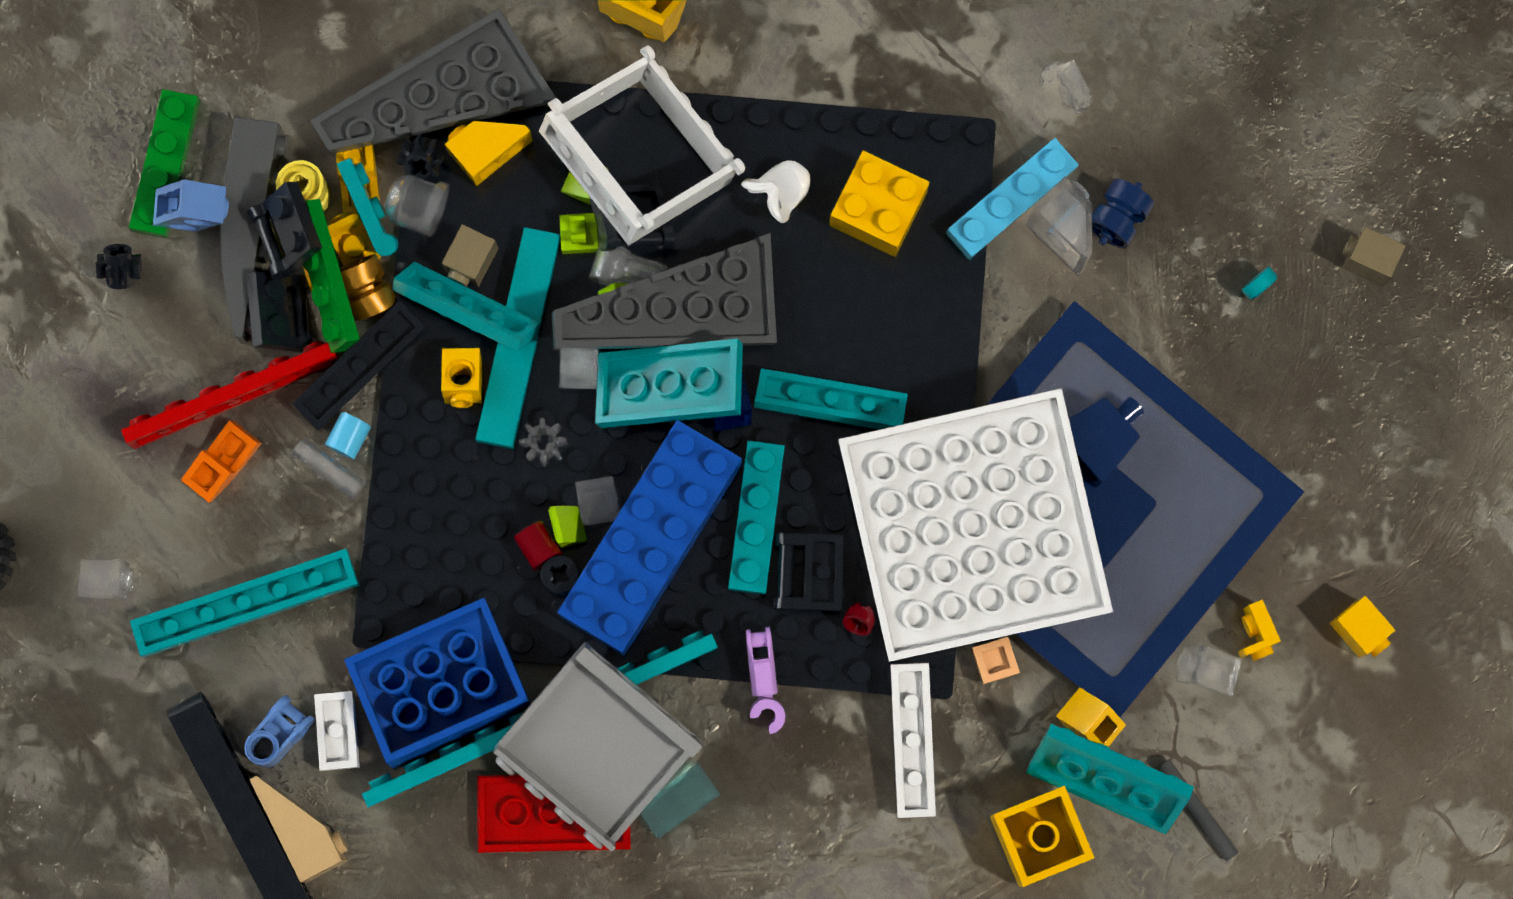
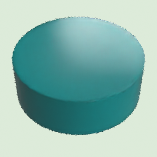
(1259, 283)

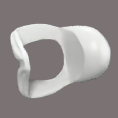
(785, 185)

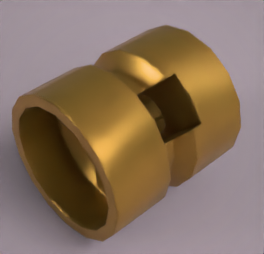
(366, 289)

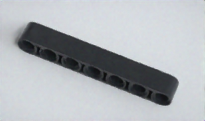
(235, 798)

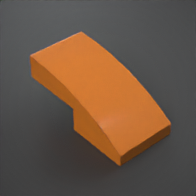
(221, 462)

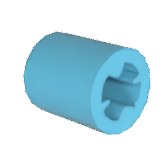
(347, 435)

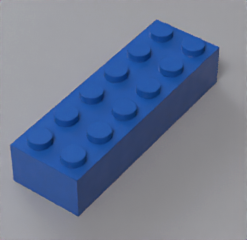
(650, 538)

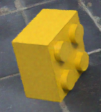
(879, 203)
(1042, 837)

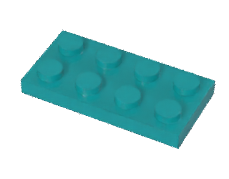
(669, 383)
(1109, 779)

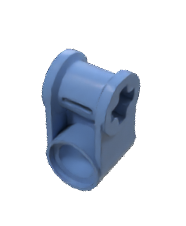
(279, 731)

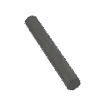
(1203, 816)

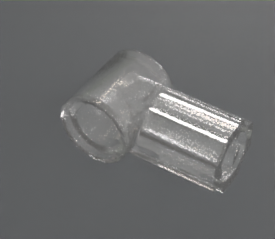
(622, 267)

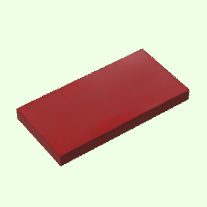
(520, 822)

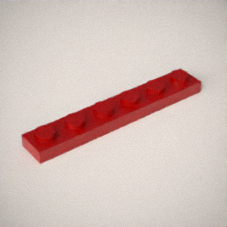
(217, 400)

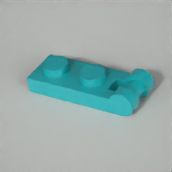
(368, 208)

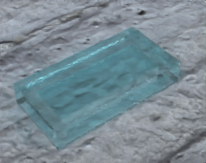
(679, 801)

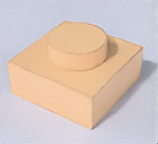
(995, 660)

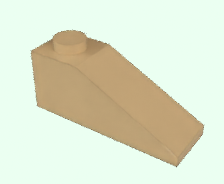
(305, 838)

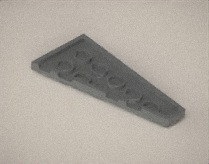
(692, 303)

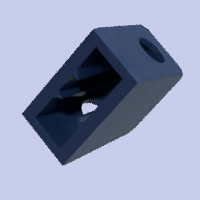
(1104, 436)

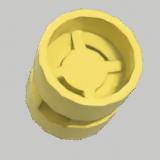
(309, 180)

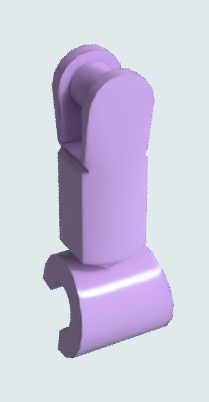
(764, 679)

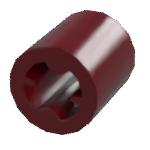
(537, 544)

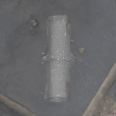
(328, 468)

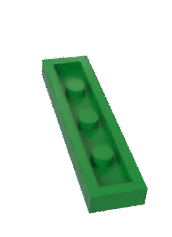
(164, 156)
(328, 287)

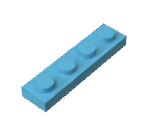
(1011, 198)

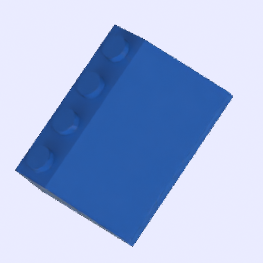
(437, 684)

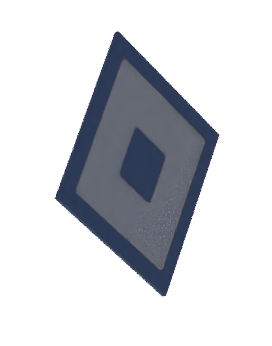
(1166, 520)

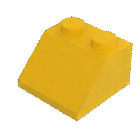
(652, 17)

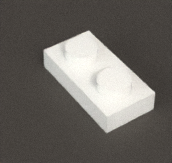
(336, 731)

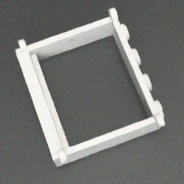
(597, 179)

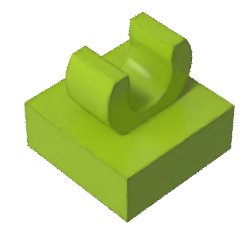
(578, 233)

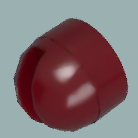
(859, 619)

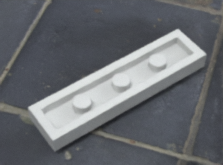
(913, 740)

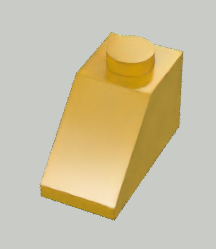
(486, 147)

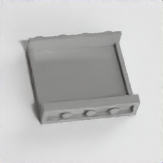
(596, 747)

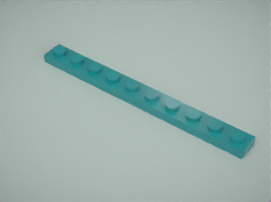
(486, 739)

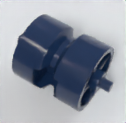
(1125, 206)

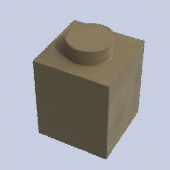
(1372, 255)
(469, 257)

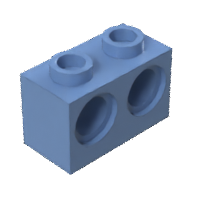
(190, 206)

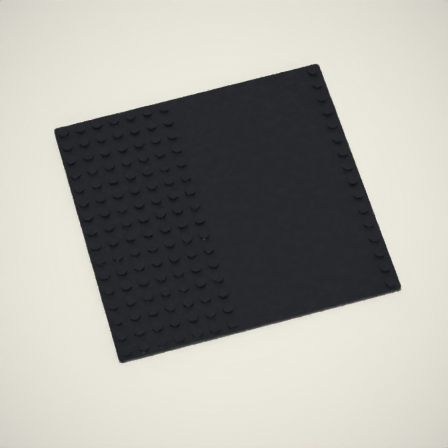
(843, 313)

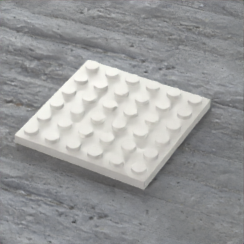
(975, 525)

